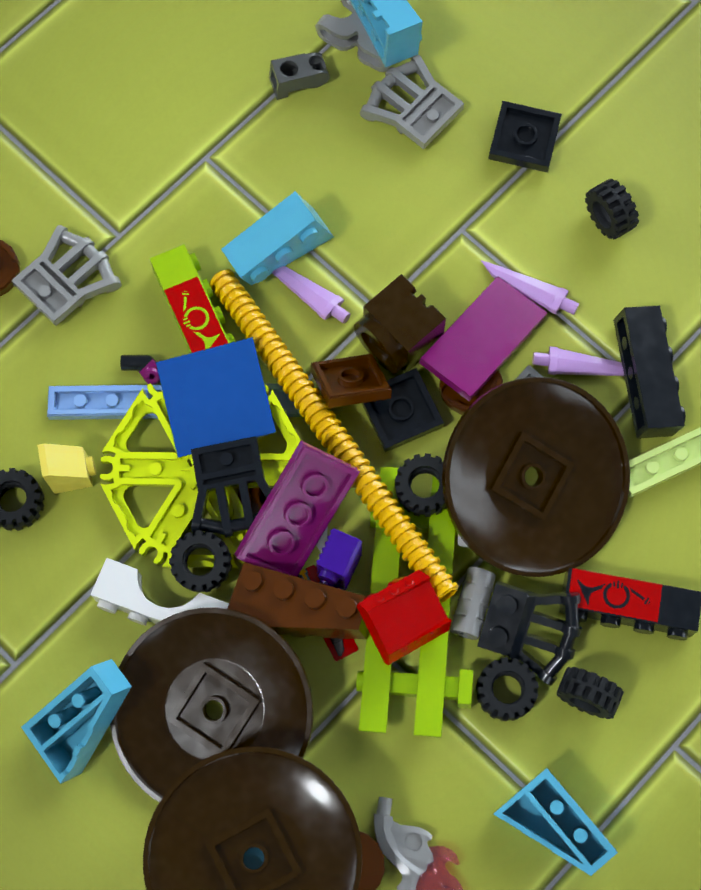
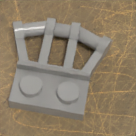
(422, 118)
(53, 292)

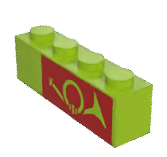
(190, 300)

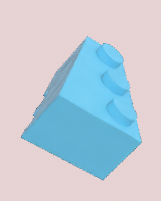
(391, 28)
(277, 239)
(77, 719)
(557, 822)

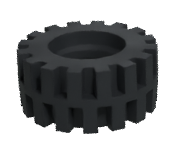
(612, 209)
(403, 482)
(33, 503)
(180, 556)
(511, 668)
(590, 692)

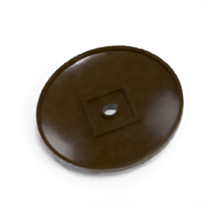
(578, 485)
(201, 659)
(249, 802)

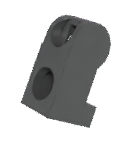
(297, 73)

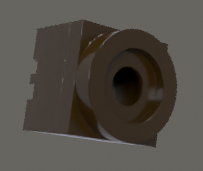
(399, 326)

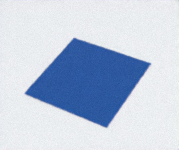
(215, 396)

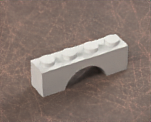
(121, 589)

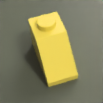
(66, 467)

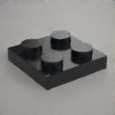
(525, 136)
(405, 415)

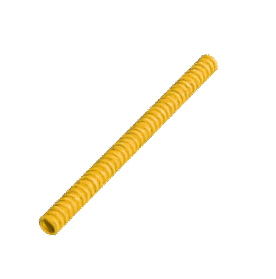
(329, 430)

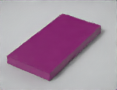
(483, 338)
(297, 510)

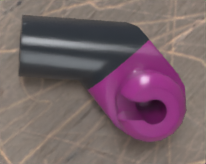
(143, 364)

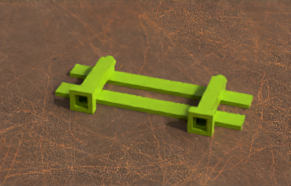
(430, 683)

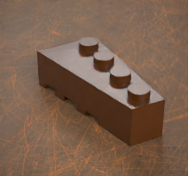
(297, 604)

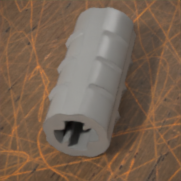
(473, 603)

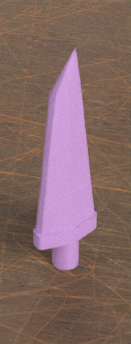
(542, 293)
(318, 298)
(574, 363)

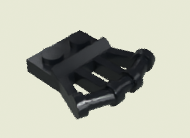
(224, 467)
(508, 625)

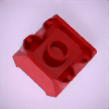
(404, 616)

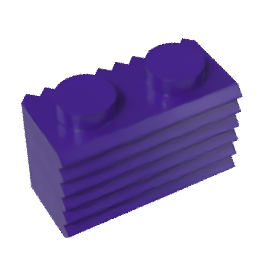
(338, 559)

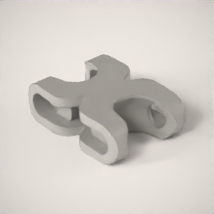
(348, 33)

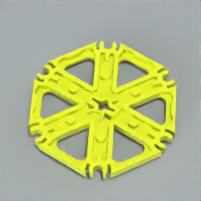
(168, 470)

